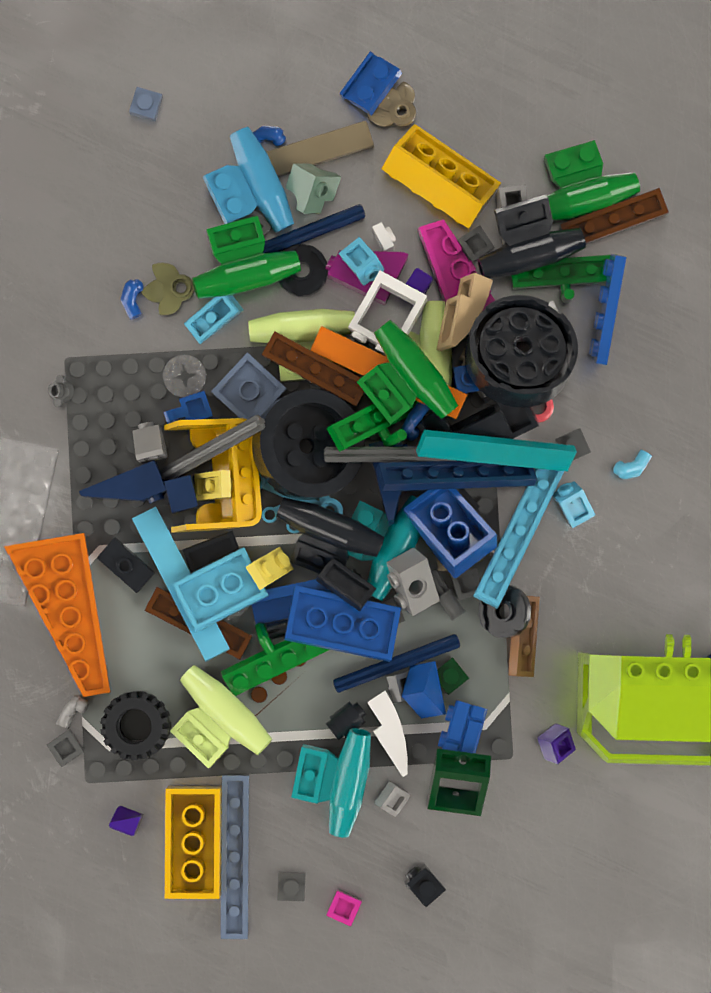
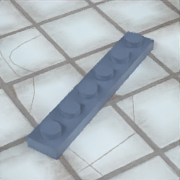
(235, 857)

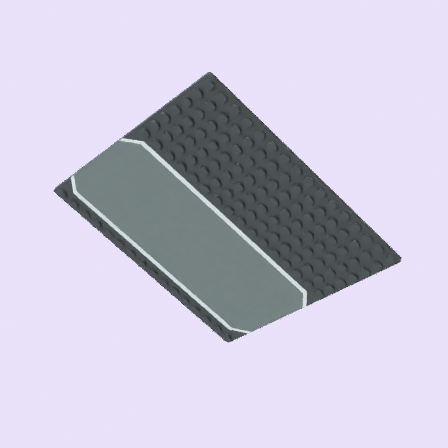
(152, 655)

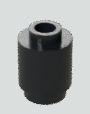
(346, 718)

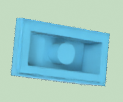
(213, 317)

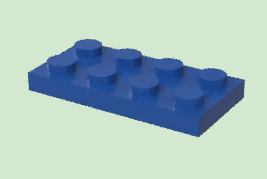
(605, 319)
(333, 624)

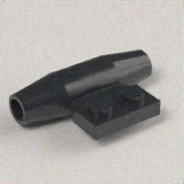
(529, 240)
(326, 535)

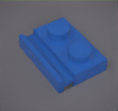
(370, 83)

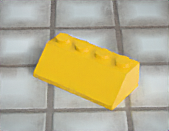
(440, 175)

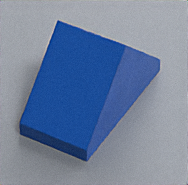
(424, 691)

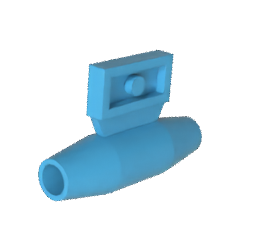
(249, 185)

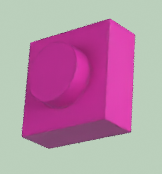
(344, 908)

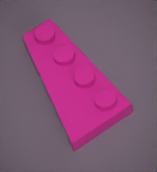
(446, 259)

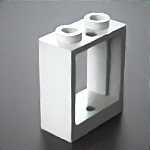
(397, 288)

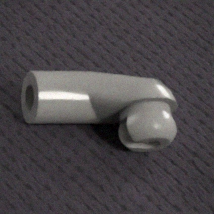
(69, 710)

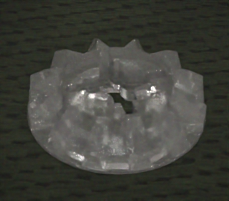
(174, 368)

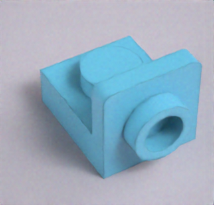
(361, 261)
(573, 503)

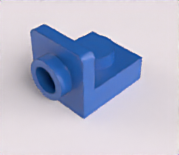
(462, 380)

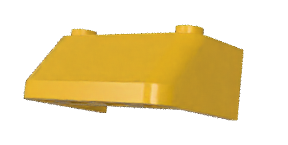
(245, 502)

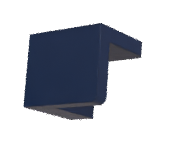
(181, 493)

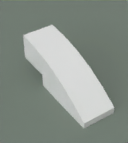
(391, 731)

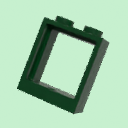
(448, 766)

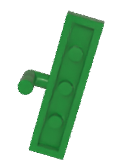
(564, 274)
(363, 425)
(267, 663)

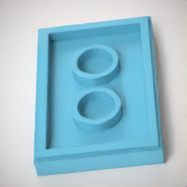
(218, 590)

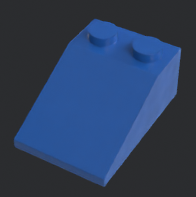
(451, 529)

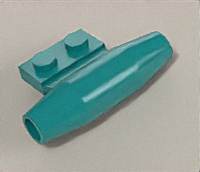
(398, 539)
(340, 780)

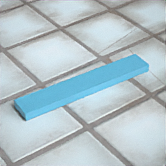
(517, 537)
(172, 568)

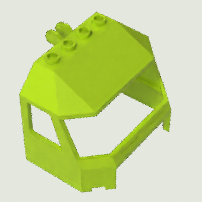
(646, 701)

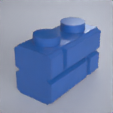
(464, 727)

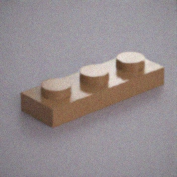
(524, 645)

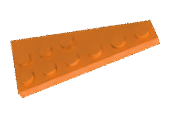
(64, 594)

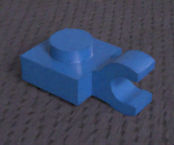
(192, 408)

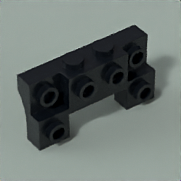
(492, 421)

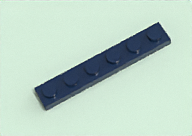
(451, 475)

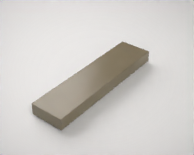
(322, 148)

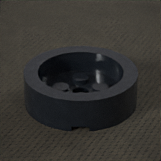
(503, 369)
(278, 452)

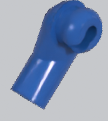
(270, 133)
(129, 296)
(413, 419)

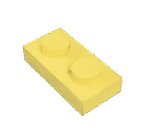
(213, 485)
(269, 568)

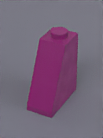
(340, 273)

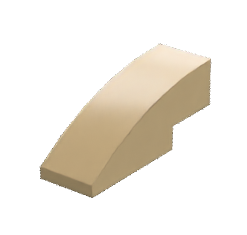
(463, 309)

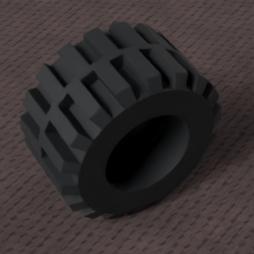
(112, 725)

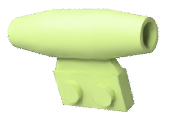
(299, 327)
(429, 336)
(216, 720)

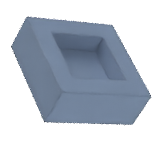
(145, 103)

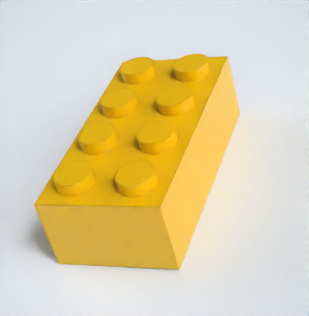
(193, 842)

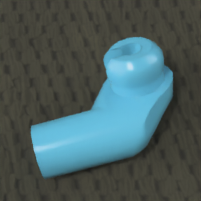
(632, 469)

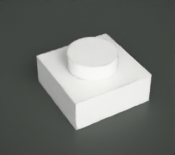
(384, 237)

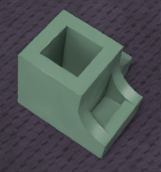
(312, 187)

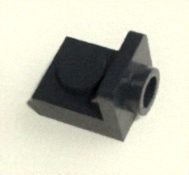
(424, 884)

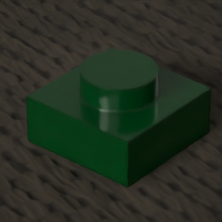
(451, 676)

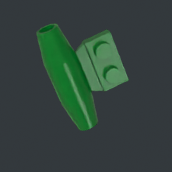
(581, 182)
(243, 264)
(405, 377)

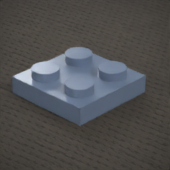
(248, 388)

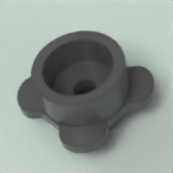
(61, 391)

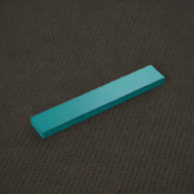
(495, 450)

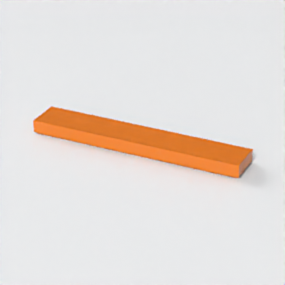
(362, 359)

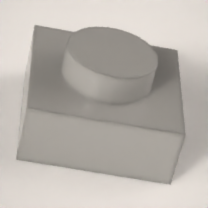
(392, 799)

